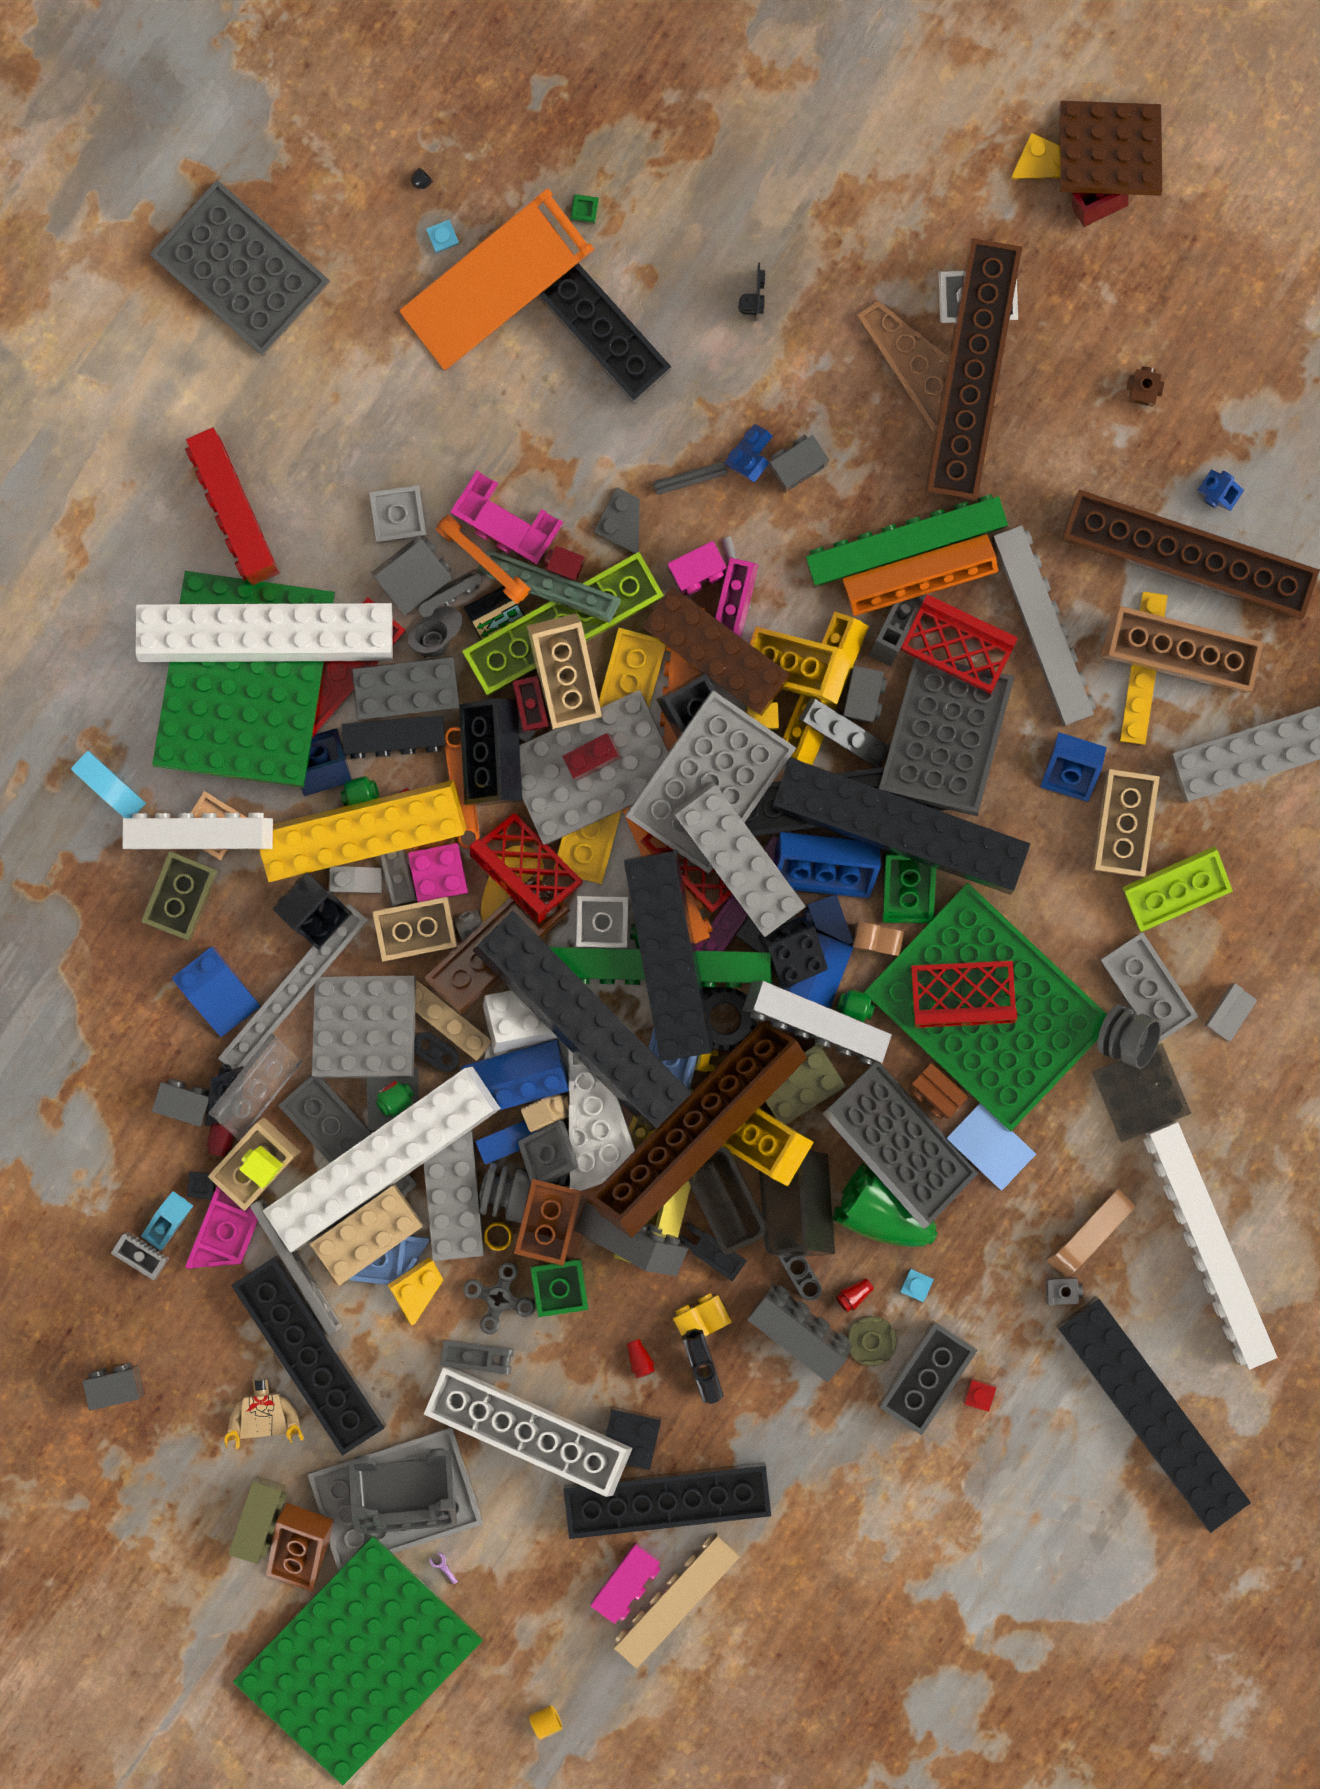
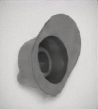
(434, 633)

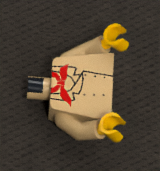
(263, 1416)

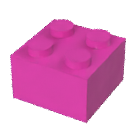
(697, 568)
(438, 872)

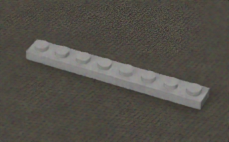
(290, 992)

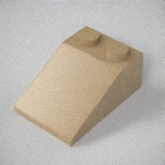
(235, 1182)

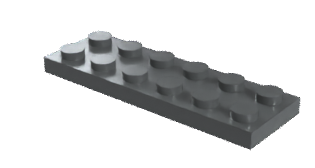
(329, 1122)

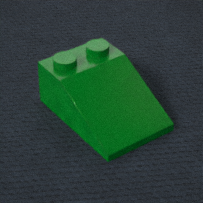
(907, 890)

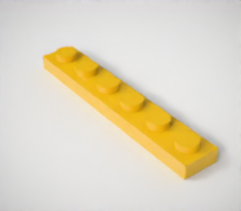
(1141, 683)

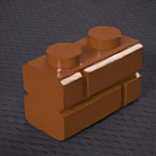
(938, 1091)

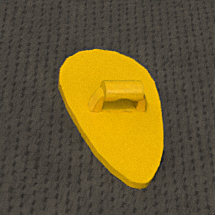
(493, 894)

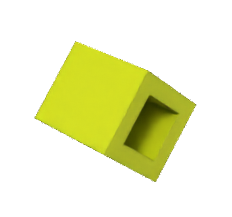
(260, 1166)

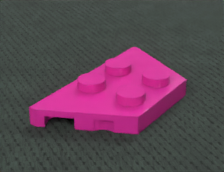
(223, 1234)

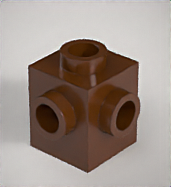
(1143, 395)

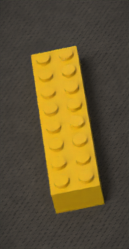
(364, 830)

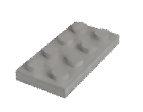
(1148, 984)

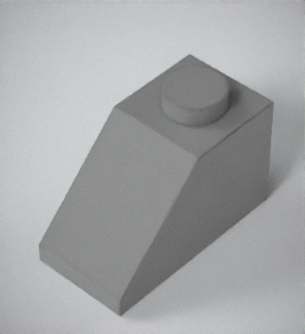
(355, 879)

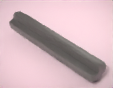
(690, 478)

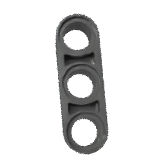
(802, 1278)

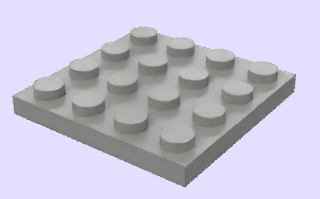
(364, 1027)

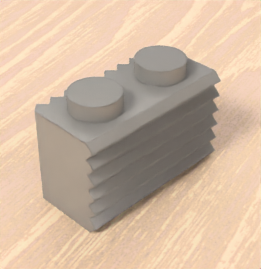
(140, 1255)

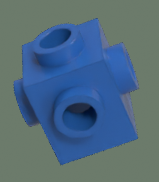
(1218, 485)

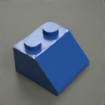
(1073, 767)

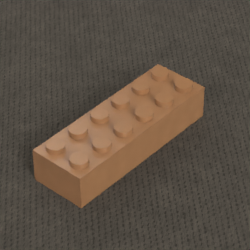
(1182, 649)

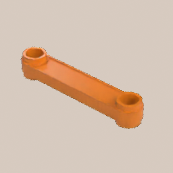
(515, 588)
(455, 772)

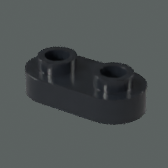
(435, 1052)

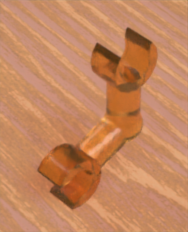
(432, 845)

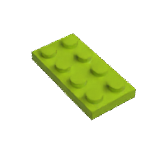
(1177, 889)

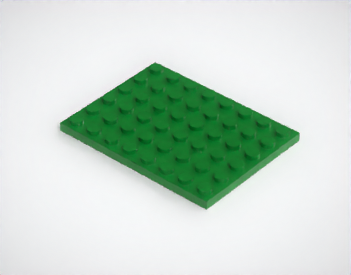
(240, 715)
(998, 1064)
(358, 1660)

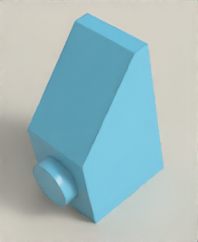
(167, 1220)

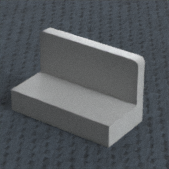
(1231, 1012)

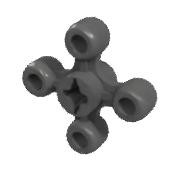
(495, 1309)

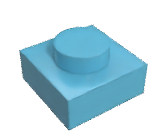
(442, 236)
(916, 1285)

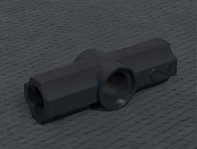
(698, 1355)

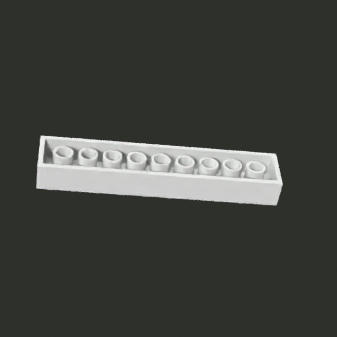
(264, 632)
(381, 1159)
(1210, 1244)

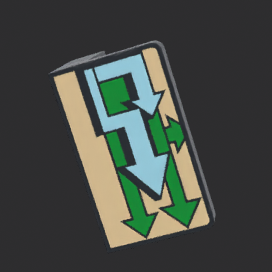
(493, 612)

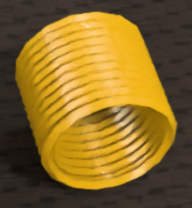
(496, 1247)
(545, 1722)

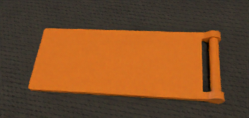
(494, 281)

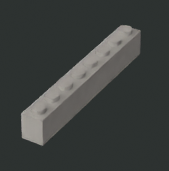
(1043, 625)

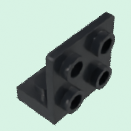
(795, 951)

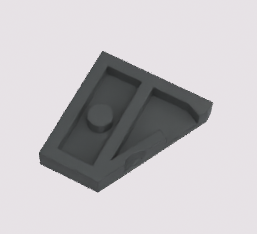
(621, 521)

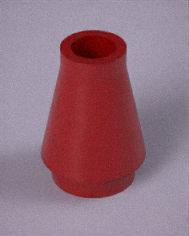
(854, 1295)
(640, 1360)

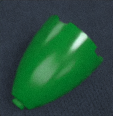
(877, 1214)

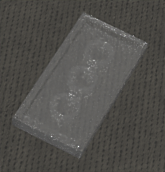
(255, 1087)

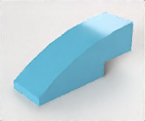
(108, 785)

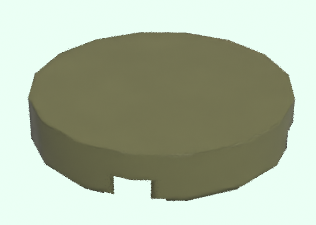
(867, 1334)

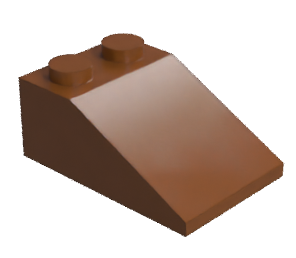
(547, 1222)
(299, 1546)

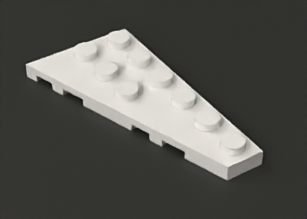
(595, 1128)

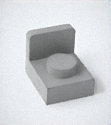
(467, 923)

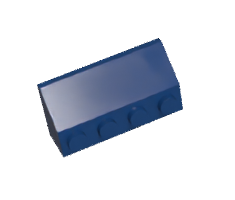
(811, 860)
(824, 985)
(524, 1074)

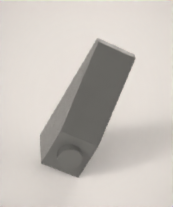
(895, 630)

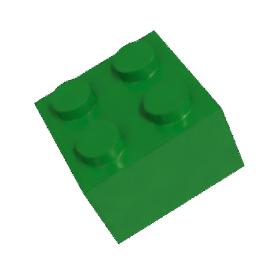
(559, 1288)

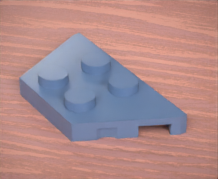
(394, 1262)

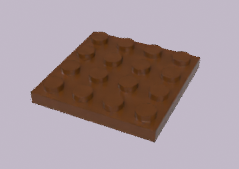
(1110, 148)

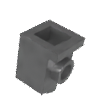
(1054, 1288)

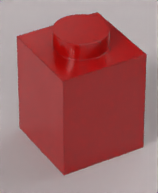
(979, 1394)

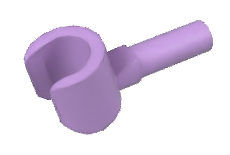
(444, 1568)

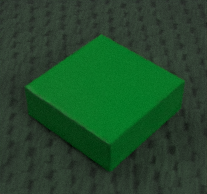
(584, 208)

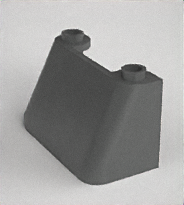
(402, 1493)

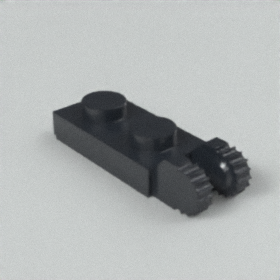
(710, 1252)

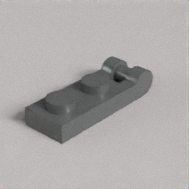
(447, 593)
(476, 1356)

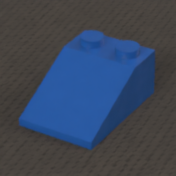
(216, 991)

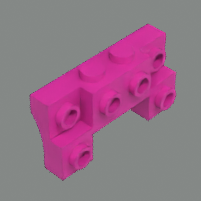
(502, 526)

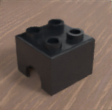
(312, 910)

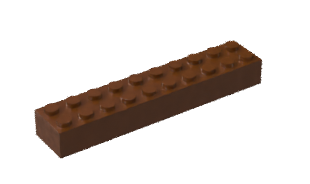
(973, 368)
(1190, 554)
(697, 1128)

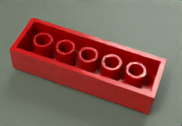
(234, 510)

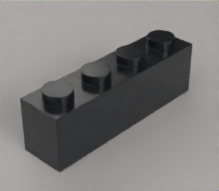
(393, 735)

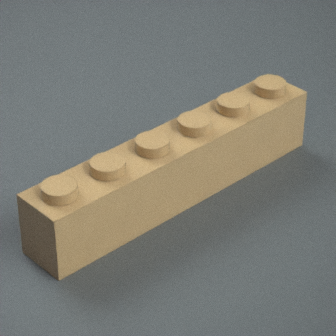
(676, 1601)

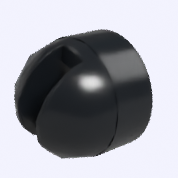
(421, 179)

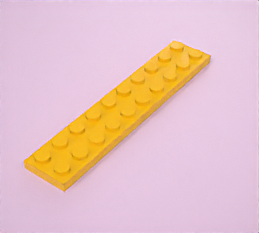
(631, 668)

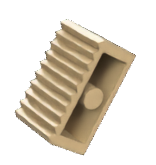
(546, 1111)

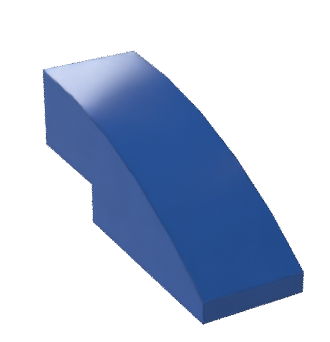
(502, 1142)

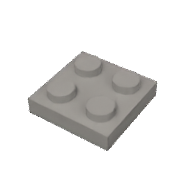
(397, 514)

